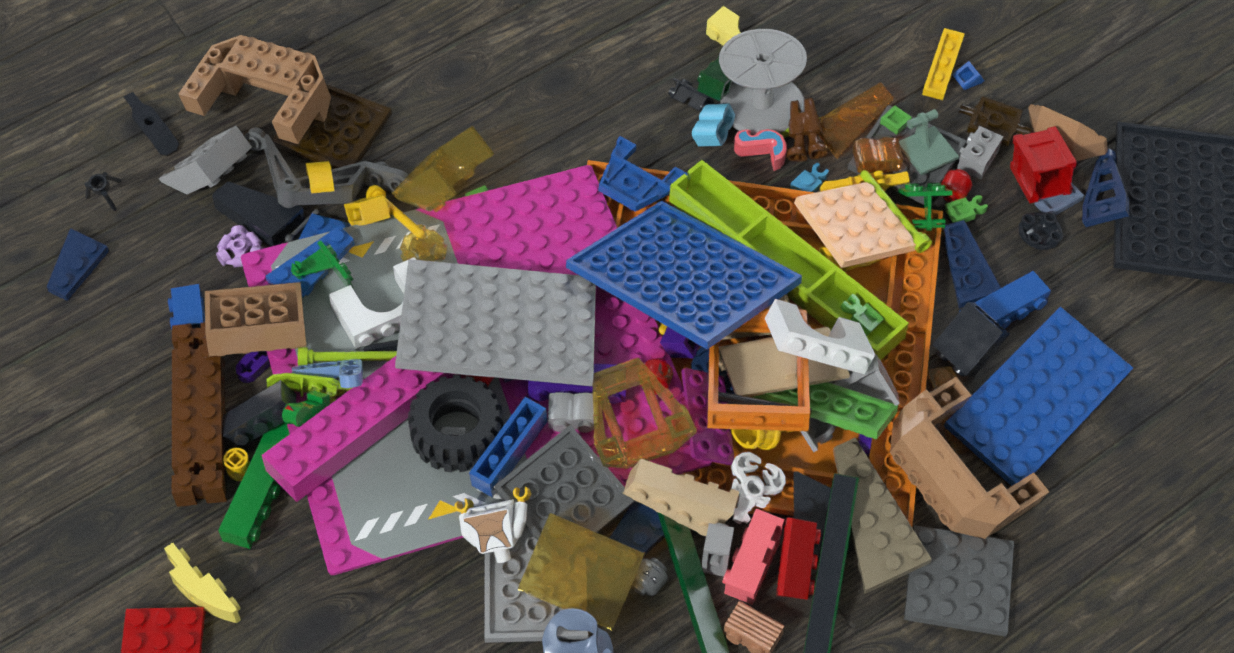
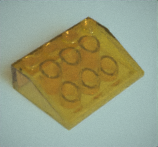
(581, 570)

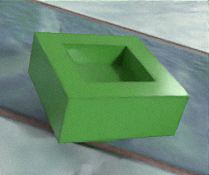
(895, 120)

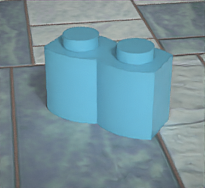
(713, 125)

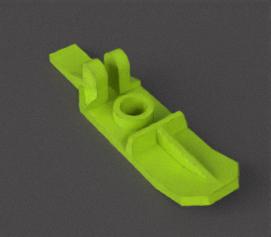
(308, 383)

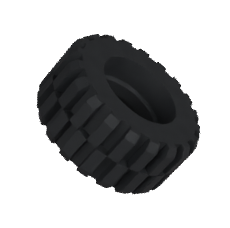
(454, 396)

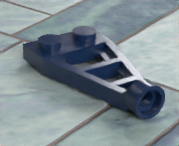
(1110, 208)

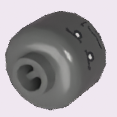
(650, 577)

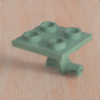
(927, 147)

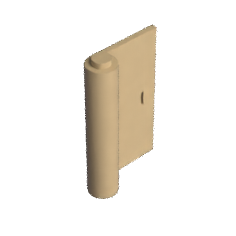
(761, 369)

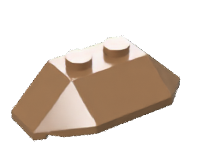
(1080, 139)

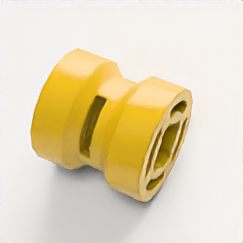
(236, 463)

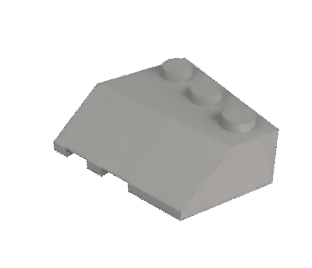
(208, 162)

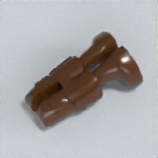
(801, 125)

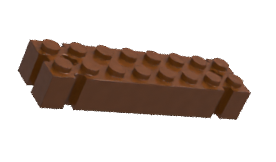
(197, 419)

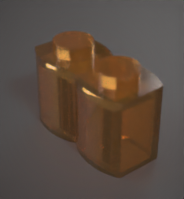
(877, 155)

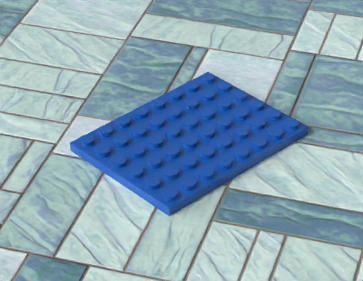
(684, 273)

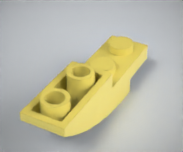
(201, 589)

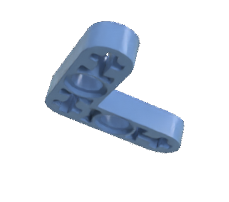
(348, 371)

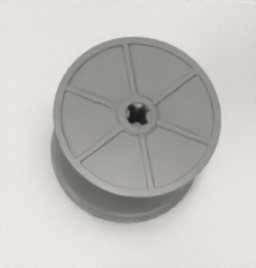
(762, 71)

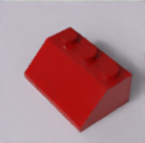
(797, 559)

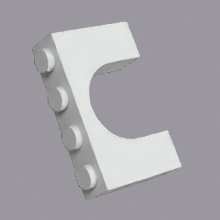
(361, 323)
(844, 347)

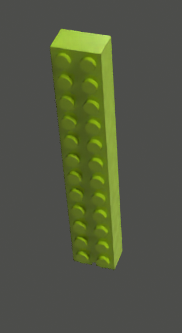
(823, 284)

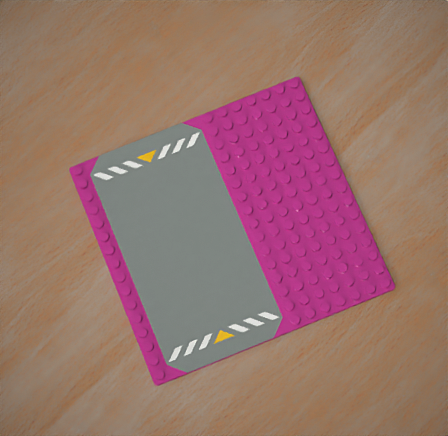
(387, 495)

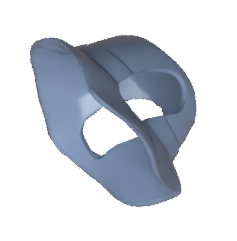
(575, 620)

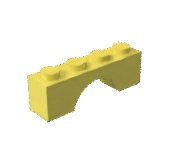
(723, 25)

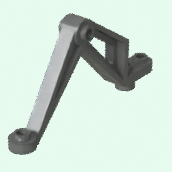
(346, 179)

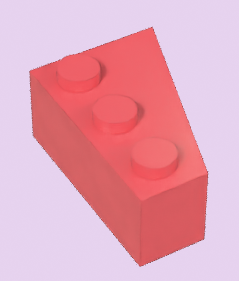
(753, 557)

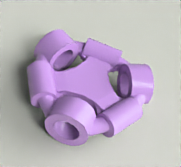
(239, 245)

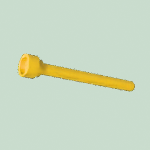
(376, 190)

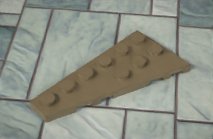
(879, 529)

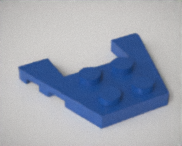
(630, 183)

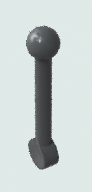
(290, 237)

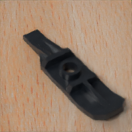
(157, 133)

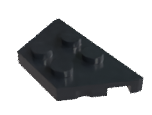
(811, 503)

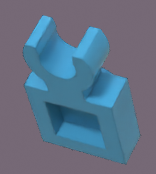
(810, 181)

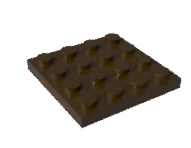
(344, 135)

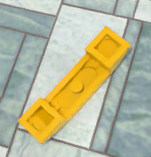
(320, 177)

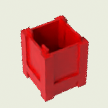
(1042, 164)

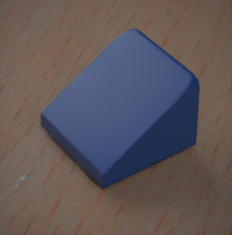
(968, 76)

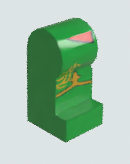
(305, 410)

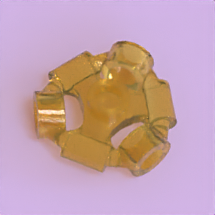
(423, 246)

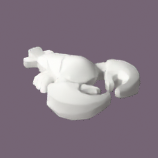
(751, 487)

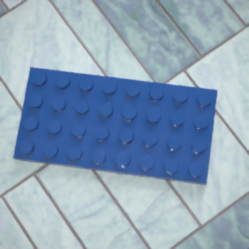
(1038, 397)

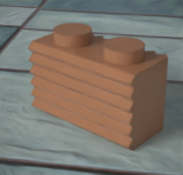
(753, 629)

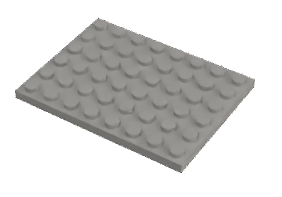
(497, 323)

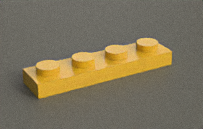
(943, 64)

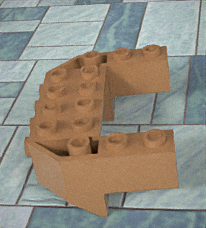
(267, 67)
(943, 475)

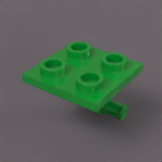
(932, 189)
(322, 260)

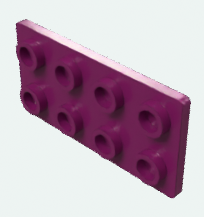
(707, 443)

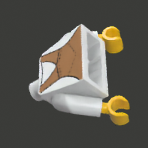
(494, 525)

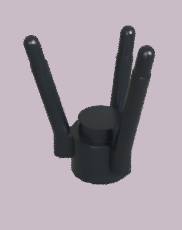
(99, 185)

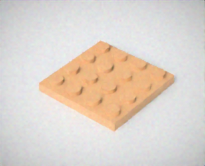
(855, 224)

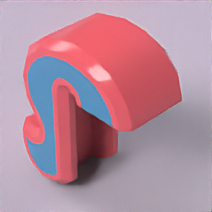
(761, 143)

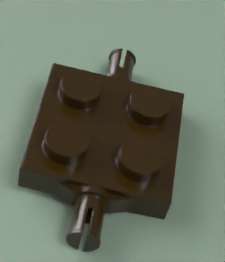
(996, 118)

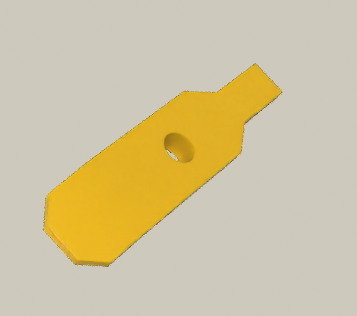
(883, 180)

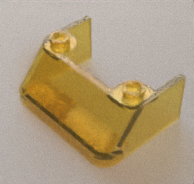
(435, 176)

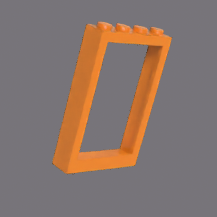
(758, 416)

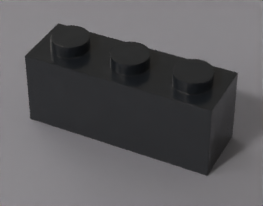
(257, 414)

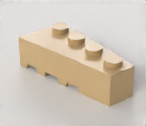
(680, 496)

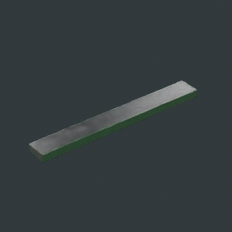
(831, 564)

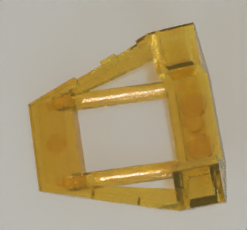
(671, 432)

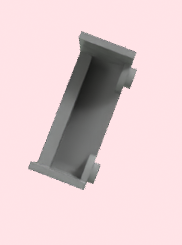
(872, 383)

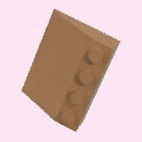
(254, 319)

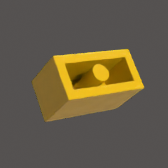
(367, 210)

